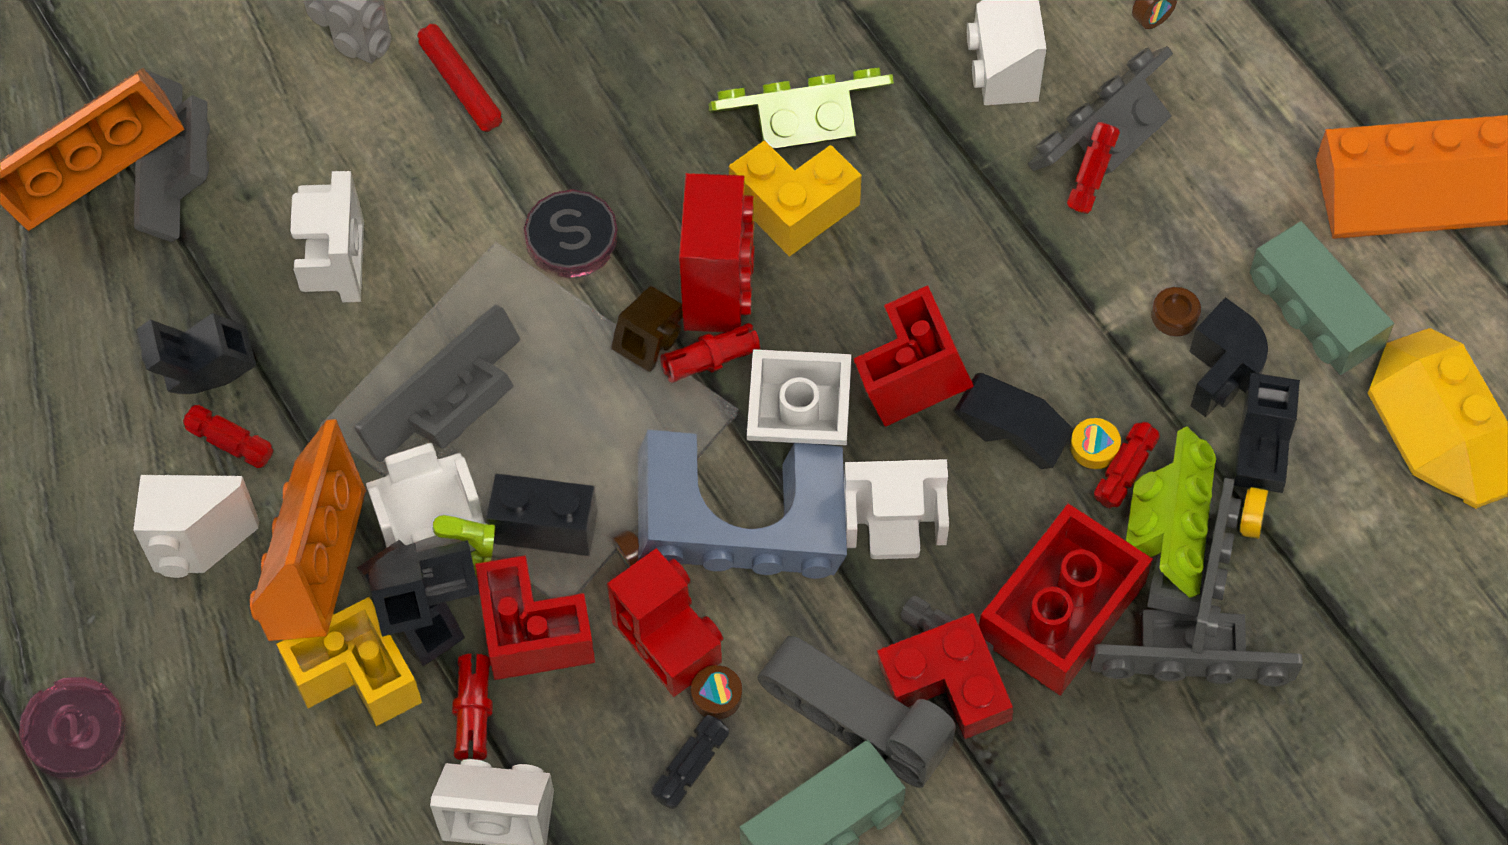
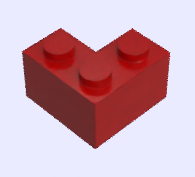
(918, 365)
(656, 619)
(528, 633)
(951, 662)

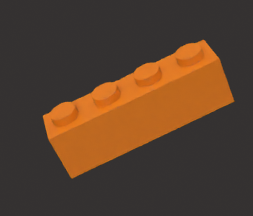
(86, 149)
(1415, 176)
(310, 540)

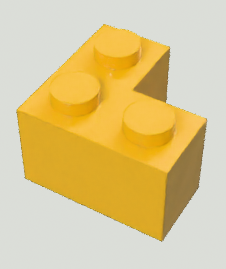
(799, 202)
(353, 656)

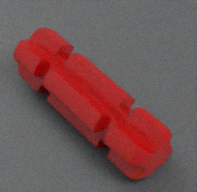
(1093, 167)
(228, 436)
(1126, 465)

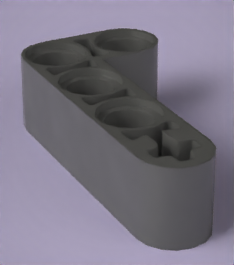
(856, 710)

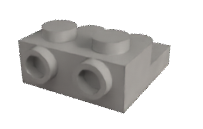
(356, 26)

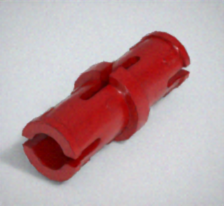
(709, 352)
(472, 707)

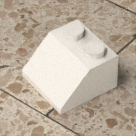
(1008, 50)
(799, 397)
(192, 520)
(493, 804)

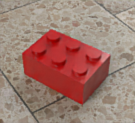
(716, 252)
(1064, 598)

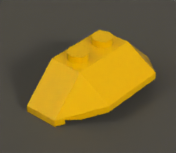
(1443, 416)

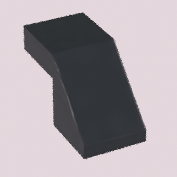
(1006, 412)
(1266, 432)

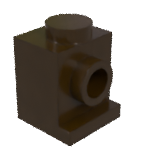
(647, 328)

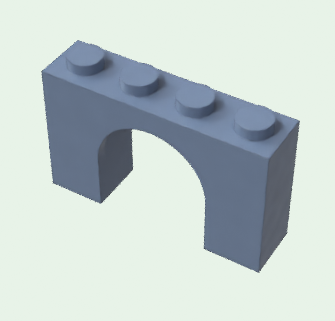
(682, 527)

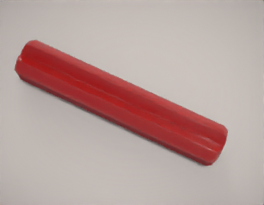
(459, 77)

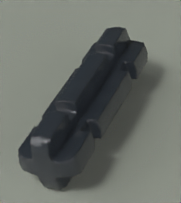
(690, 761)

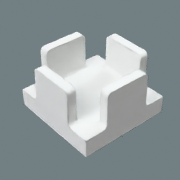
(334, 234)
(418, 492)
(893, 502)

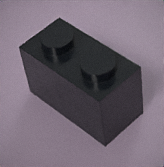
(543, 514)

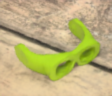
(478, 535)

